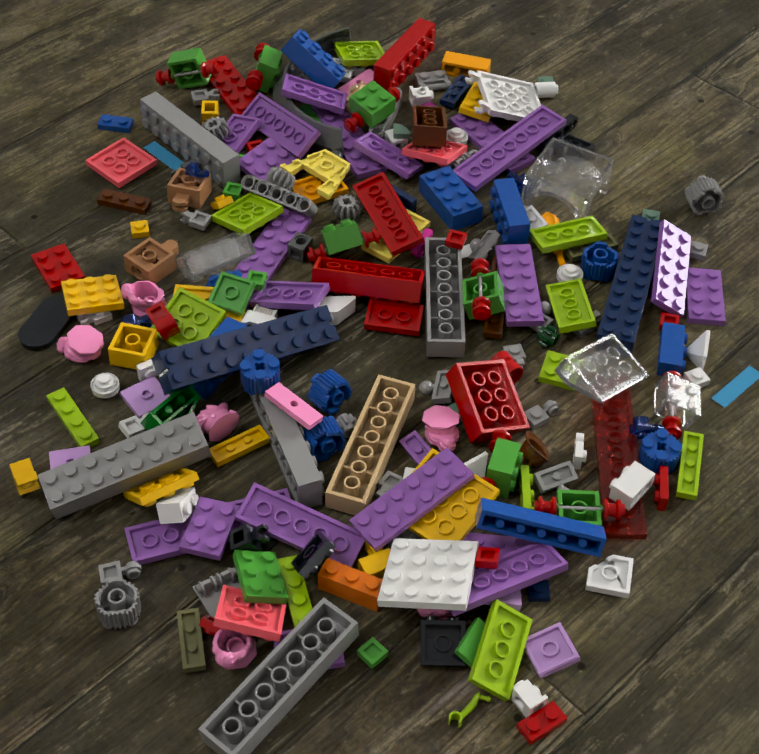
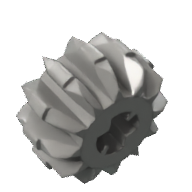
(217, 127)
(281, 178)
(346, 207)

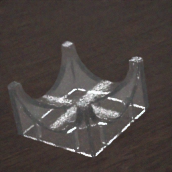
(568, 175)

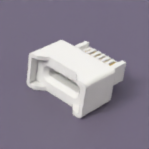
(259, 315)

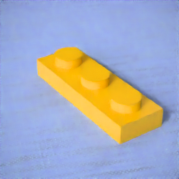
(239, 445)

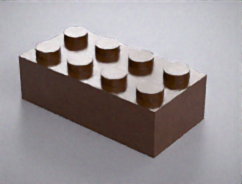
(429, 126)

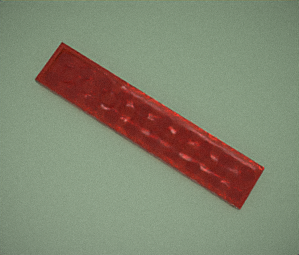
(614, 452)

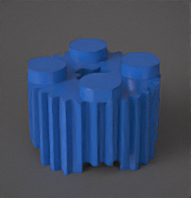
(599, 262)
(259, 372)
(329, 391)
(325, 438)
(660, 450)

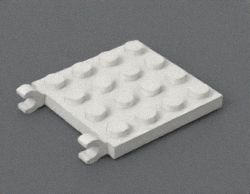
(504, 95)

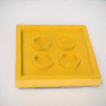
(92, 295)
(161, 487)

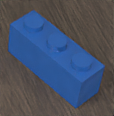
(671, 348)

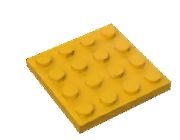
(455, 515)

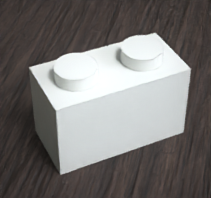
(631, 485)
(177, 507)

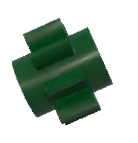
(548, 336)

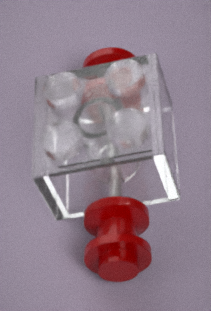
(677, 402)

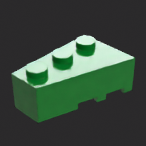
(173, 407)

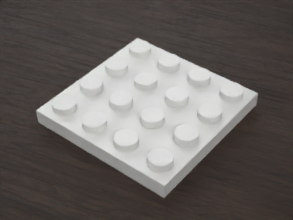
(428, 574)

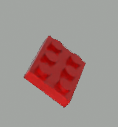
(56, 266)
(394, 317)

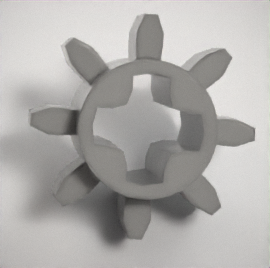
(347, 423)

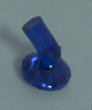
(193, 169)

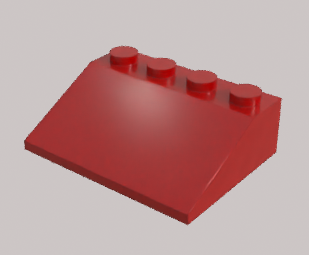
(486, 399)

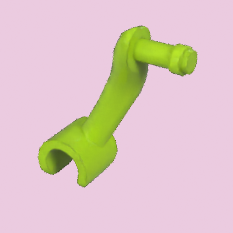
(472, 704)

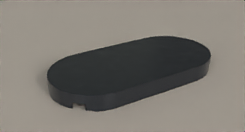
(45, 324)

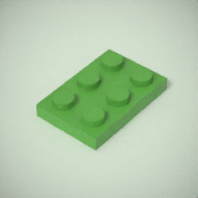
(260, 577)

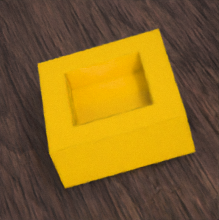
(221, 201)
(140, 229)

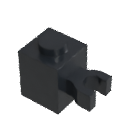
(248, 538)

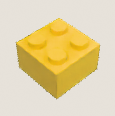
(132, 345)

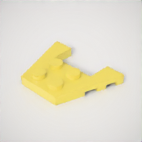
(324, 166)

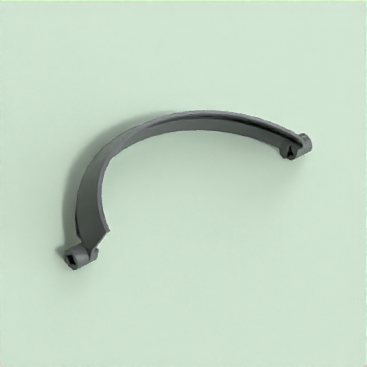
(331, 137)

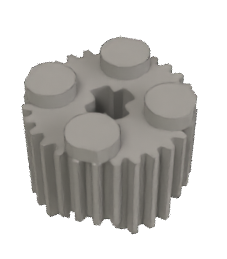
(704, 195)
(118, 604)

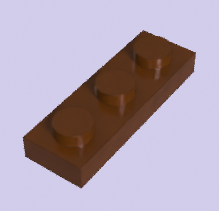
(124, 201)

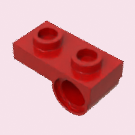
(163, 321)

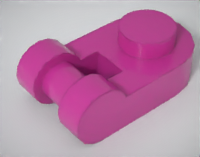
(418, 251)

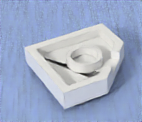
(611, 576)

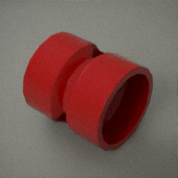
(514, 368)

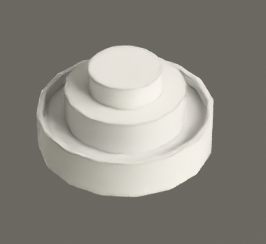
(457, 135)
(569, 272)
(105, 385)

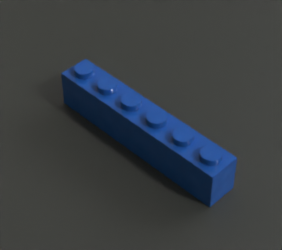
(540, 527)

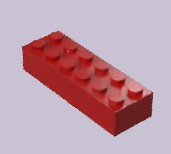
(405, 54)
(370, 279)

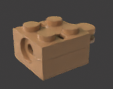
(188, 190)
(151, 260)

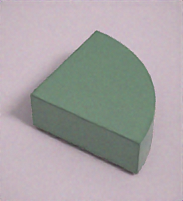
(400, 132)

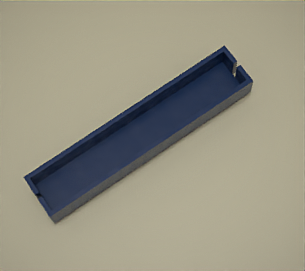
(631, 282)
(221, 354)

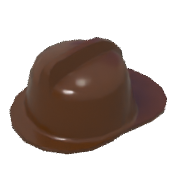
(534, 451)

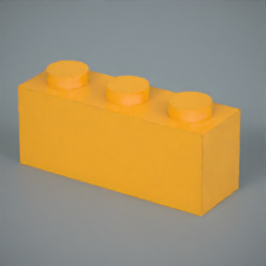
(457, 64)

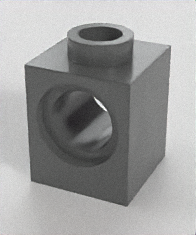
(299, 246)

